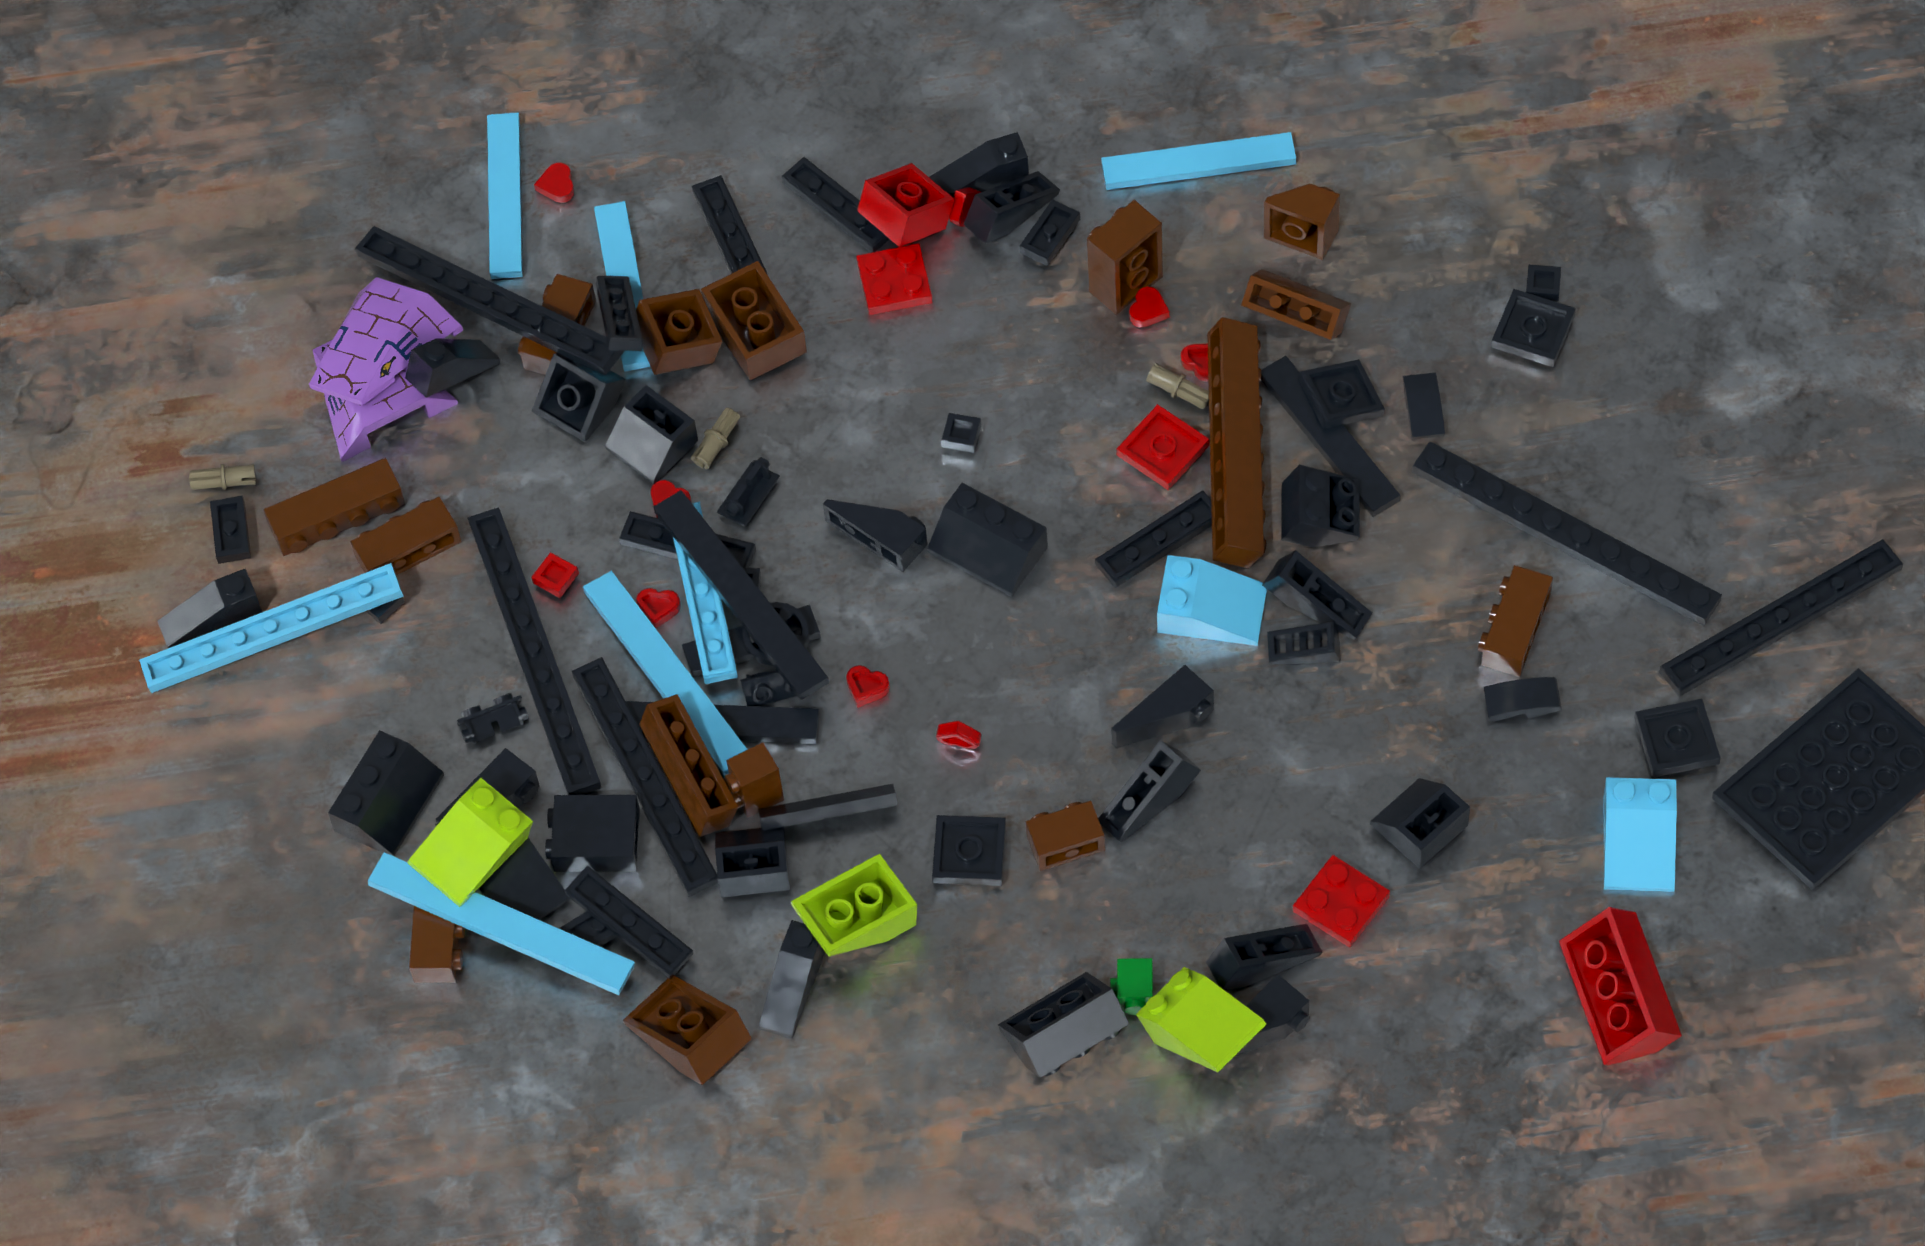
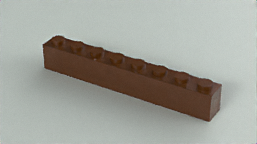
(1235, 443)

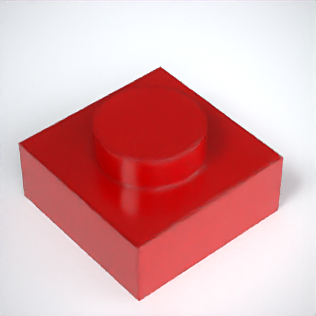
(555, 575)

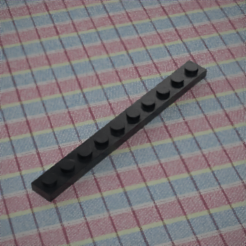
(488, 300)
(1567, 533)
(534, 653)

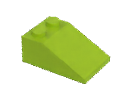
(471, 842)
(857, 908)
(1199, 1020)

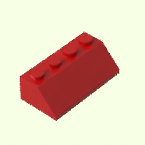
(1619, 986)

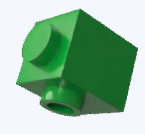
(1133, 983)

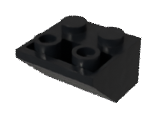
(651, 434)
(1319, 508)
(1423, 820)
(751, 861)

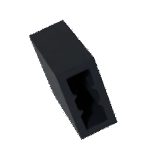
(594, 833)

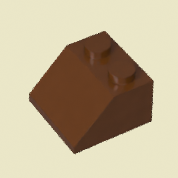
(1303, 219)

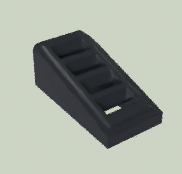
(1305, 656)

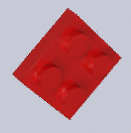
(894, 279)
(1163, 447)
(1341, 901)

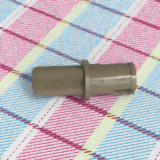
(1178, 386)
(715, 438)
(222, 477)

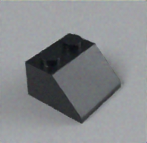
(576, 396)

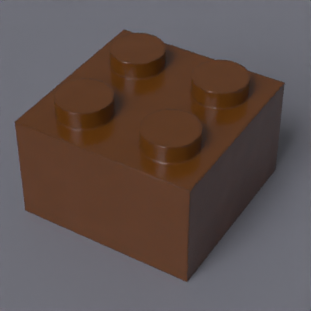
(677, 331)

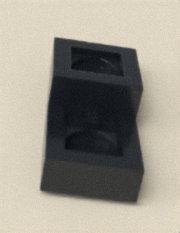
(1423, 405)
(1522, 696)

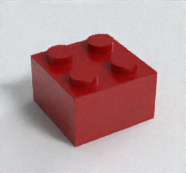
(905, 204)

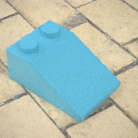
(1209, 602)
(1639, 834)

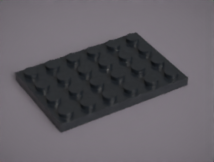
(1830, 779)

